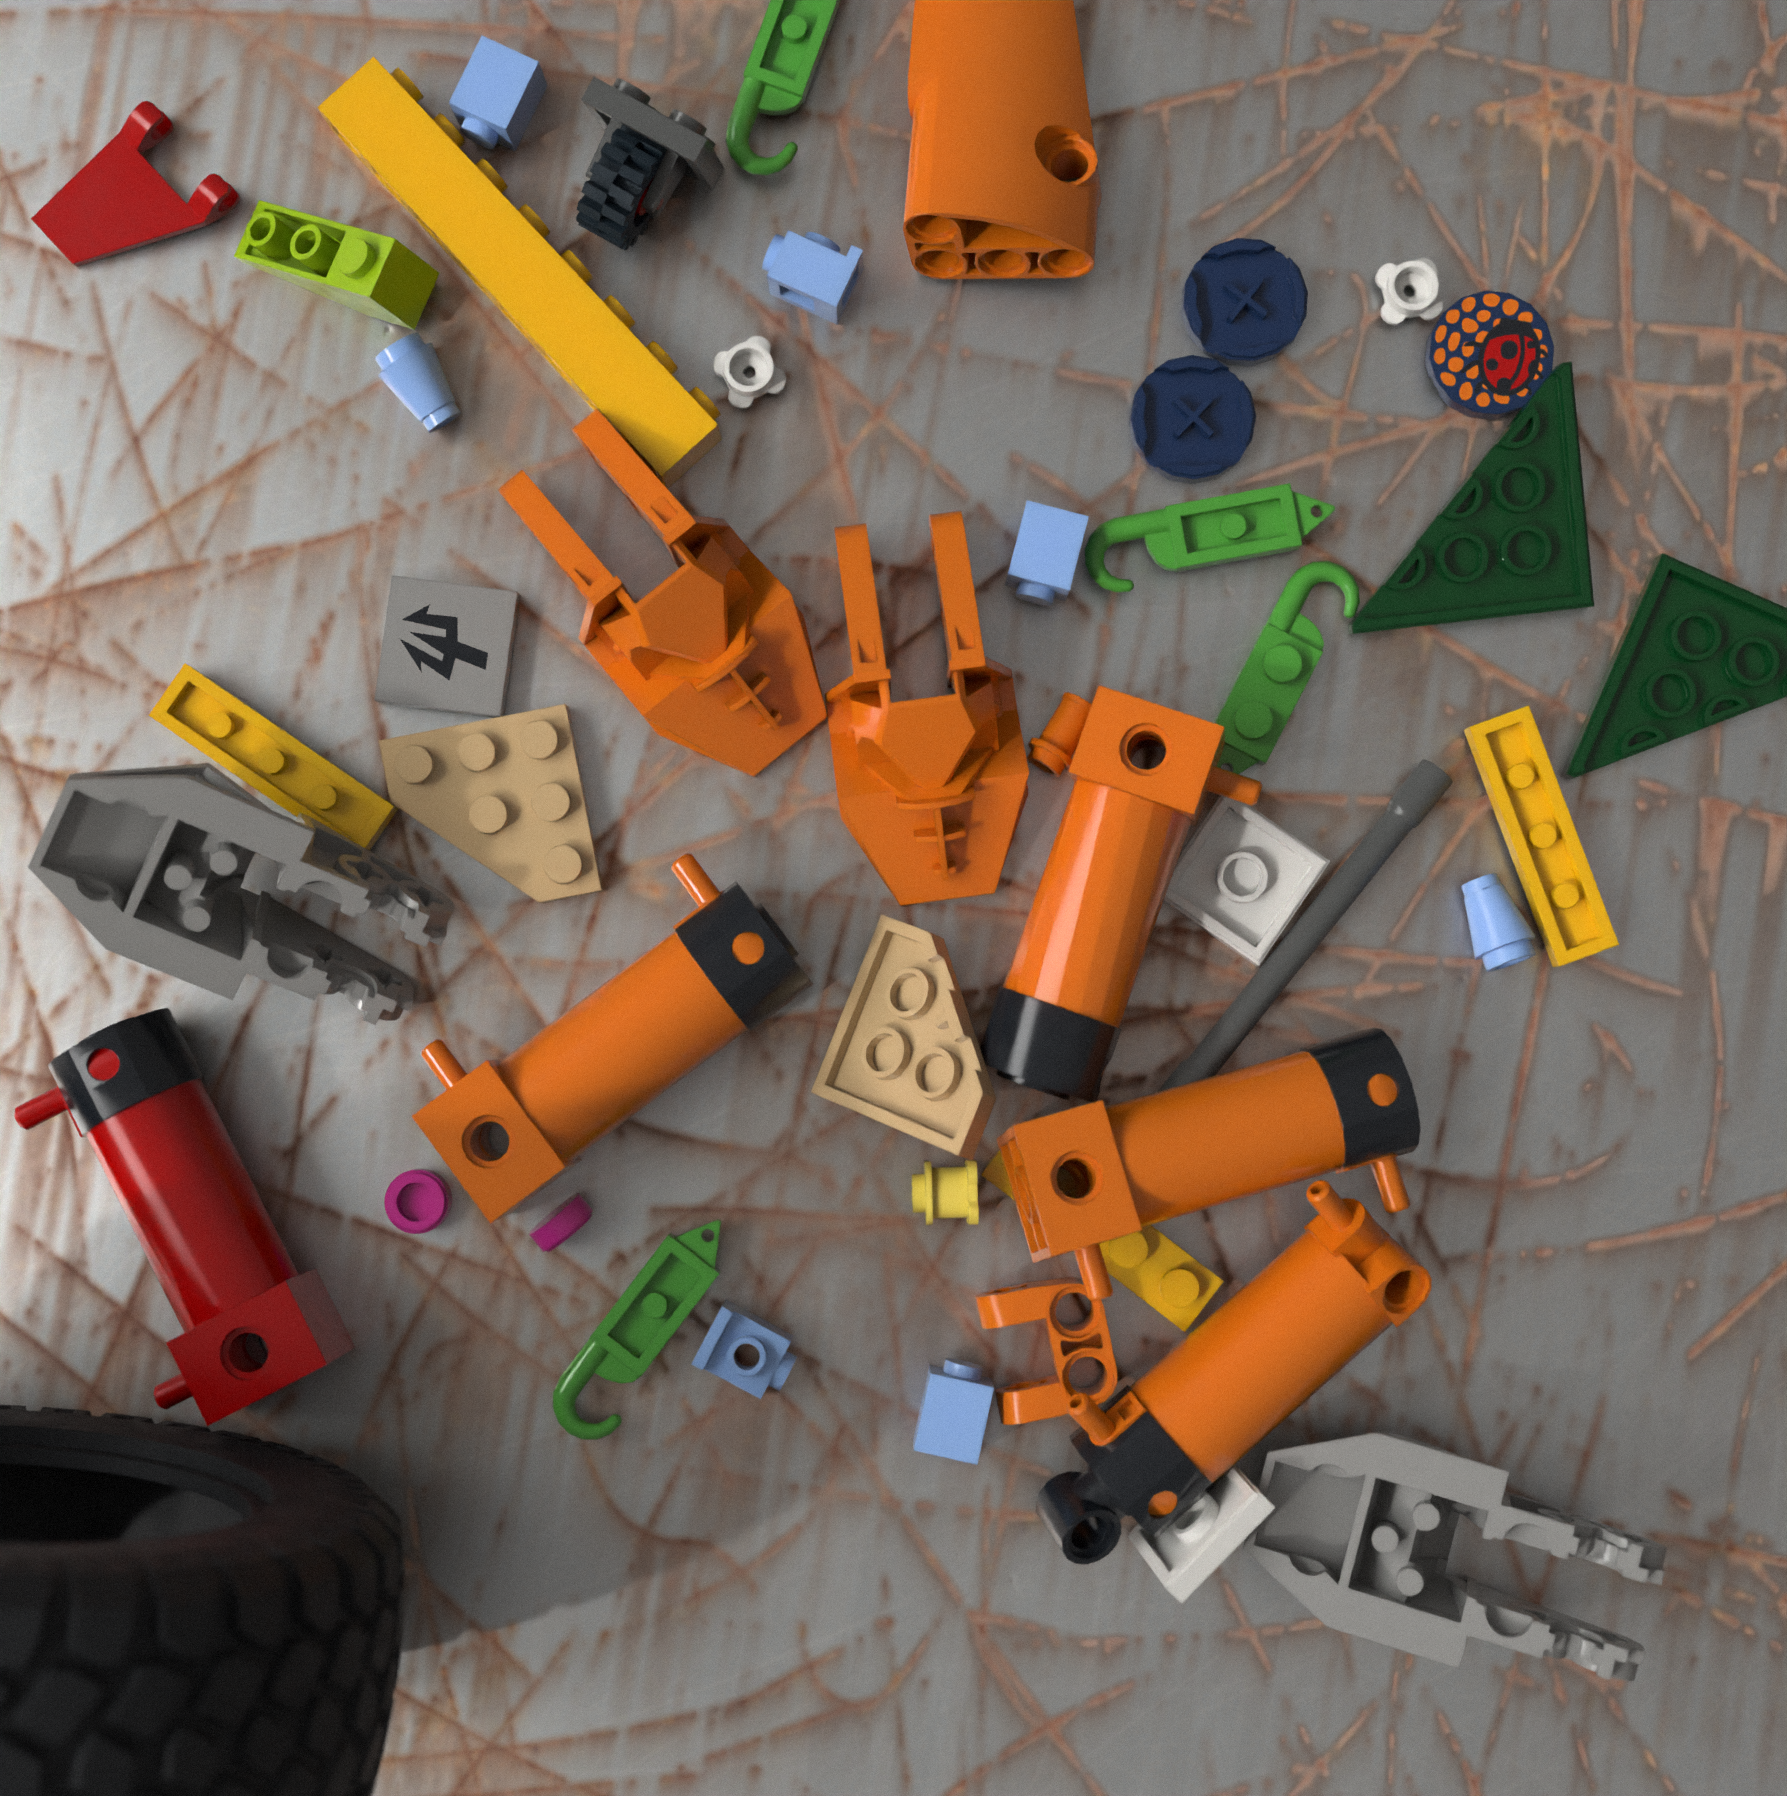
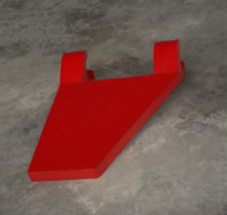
(124, 201)

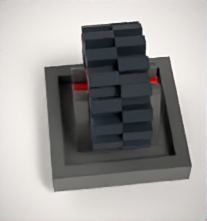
(638, 161)

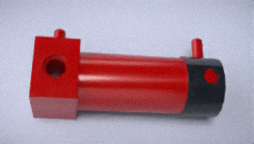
(194, 1215)

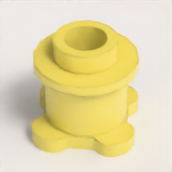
(946, 1192)

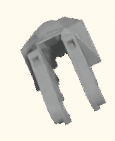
(159, 873)
(1369, 1539)

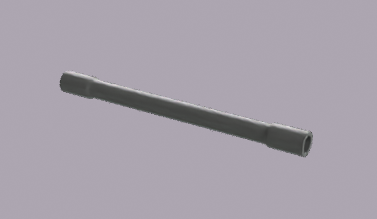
(1403, 813)

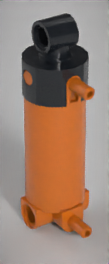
(1232, 1379)

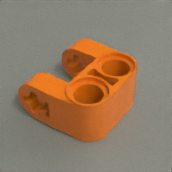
(1049, 1395)

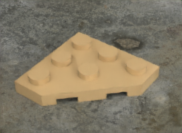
(504, 796)
(909, 1044)

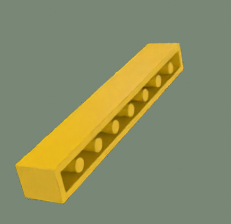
(520, 271)

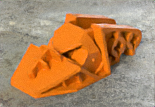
(711, 650)
(932, 779)

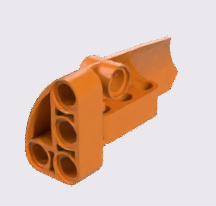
(995, 138)

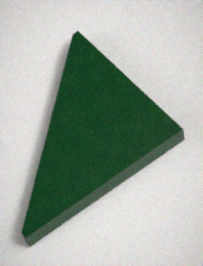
(1508, 533)
(1683, 664)

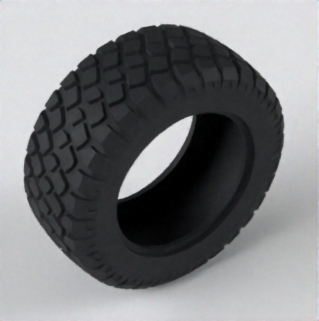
(190, 1612)

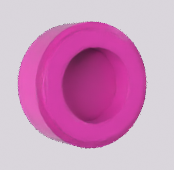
(418, 1201)
(561, 1223)

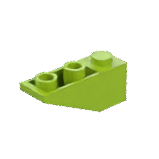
(339, 263)

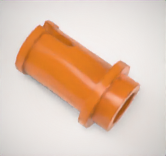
(1060, 737)

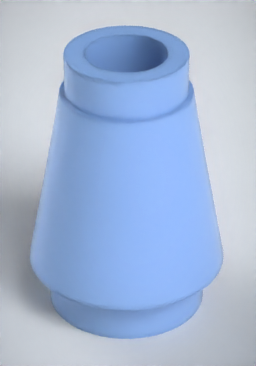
(418, 381)
(1495, 924)

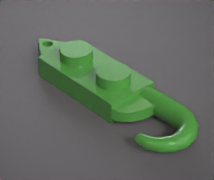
(778, 75)
(1209, 531)
(1278, 668)
(639, 1324)

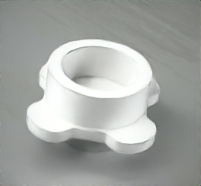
(1420, 276)
(753, 354)

